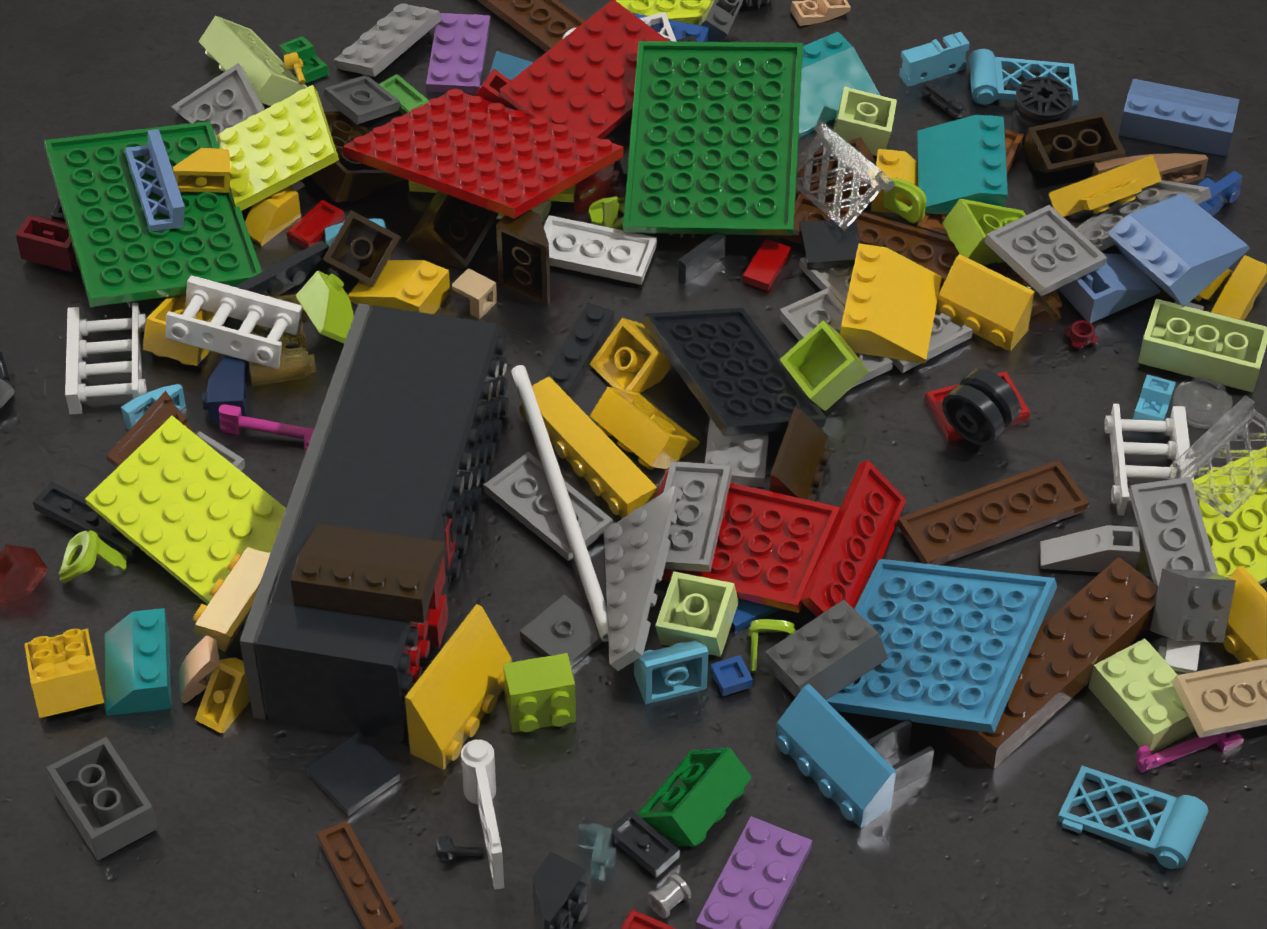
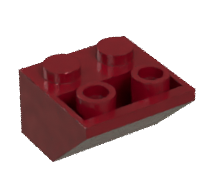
(46, 243)

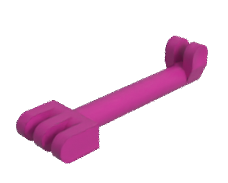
(232, 421)
(1146, 761)

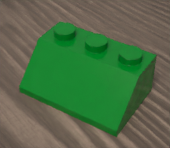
(695, 795)

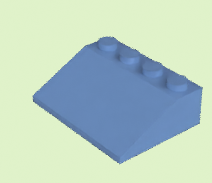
(1179, 117)
(1177, 246)

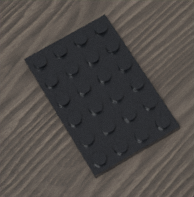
(731, 369)

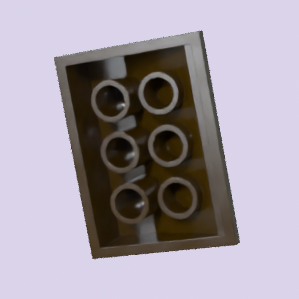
(346, 177)
(367, 573)

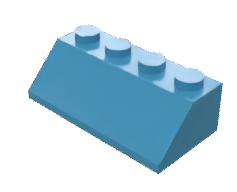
(836, 757)

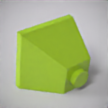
(327, 305)

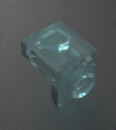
(600, 839)

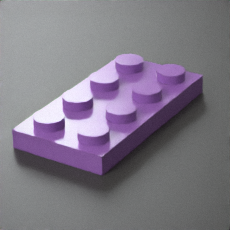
(458, 53)
(755, 878)

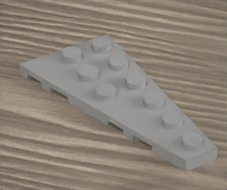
(1101, 223)

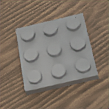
(1045, 250)

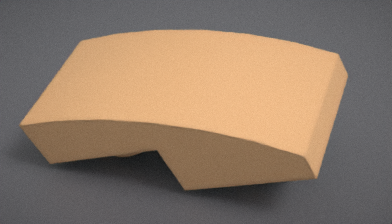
(818, 11)
(196, 667)

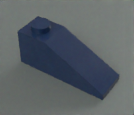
(226, 387)

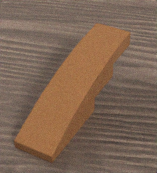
(1171, 167)

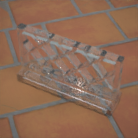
(855, 163)
(1211, 446)

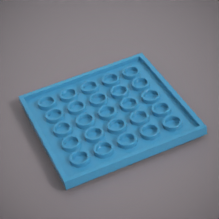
(949, 643)

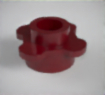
(1081, 334)

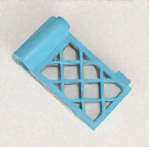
(989, 78)
(1176, 826)

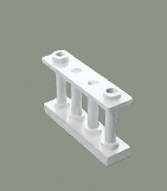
(238, 304)
(79, 349)
(1174, 427)

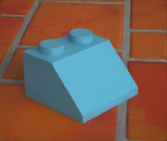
(672, 671)

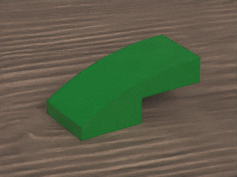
(313, 66)

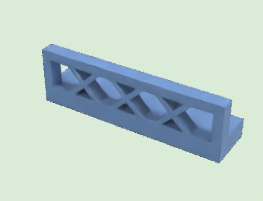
(163, 185)

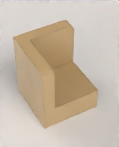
(479, 290)

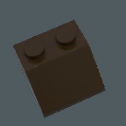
(361, 249)

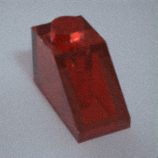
(595, 187)
(19, 572)

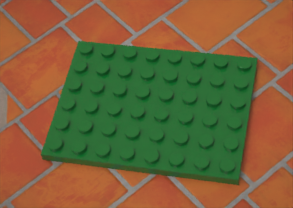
(714, 138)
(110, 232)

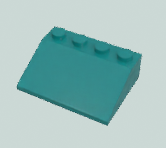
(826, 70)
(962, 162)

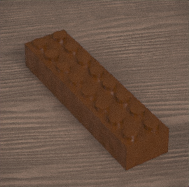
(1083, 632)

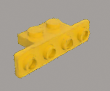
(1100, 190)

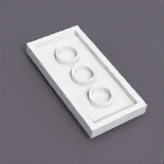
(599, 249)

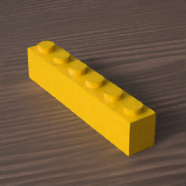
(591, 451)

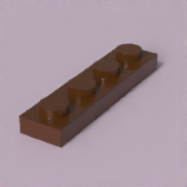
(358, 877)

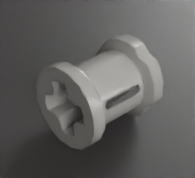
(668, 895)

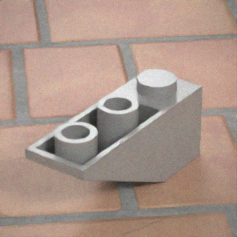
(1091, 549)

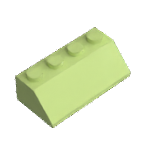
(235, 44)

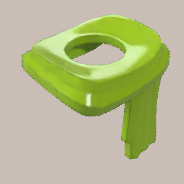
(916, 211)
(605, 212)
(92, 547)
(763, 626)

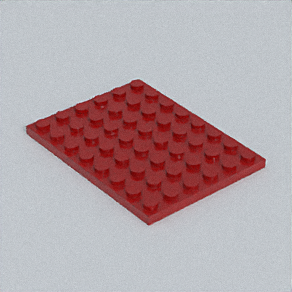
(483, 152)

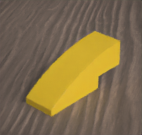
(1242, 289)

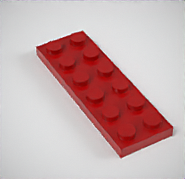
(855, 541)

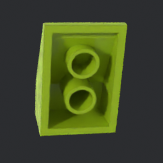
(971, 222)

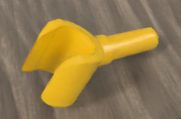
(293, 61)

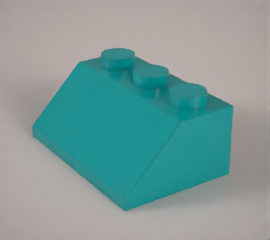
(138, 664)

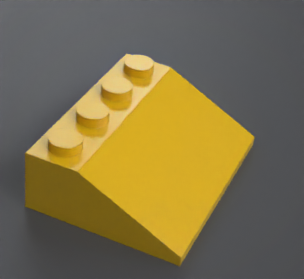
(890, 305)
(456, 690)

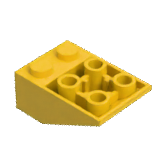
(63, 672)

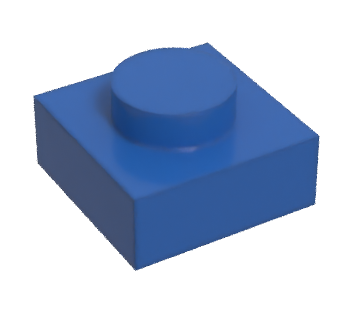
(731, 675)

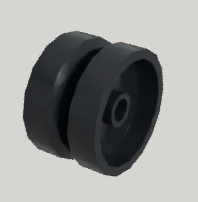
(981, 406)

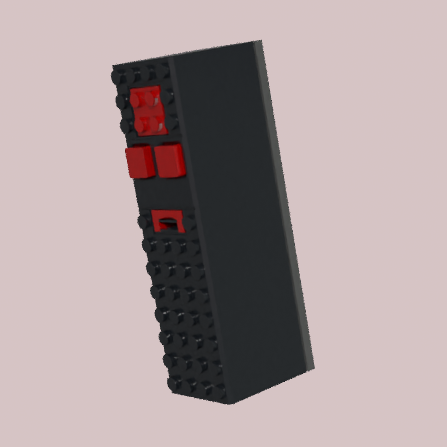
(390, 455)

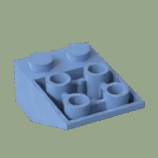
(1109, 288)

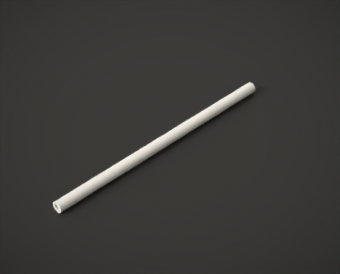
(562, 500)

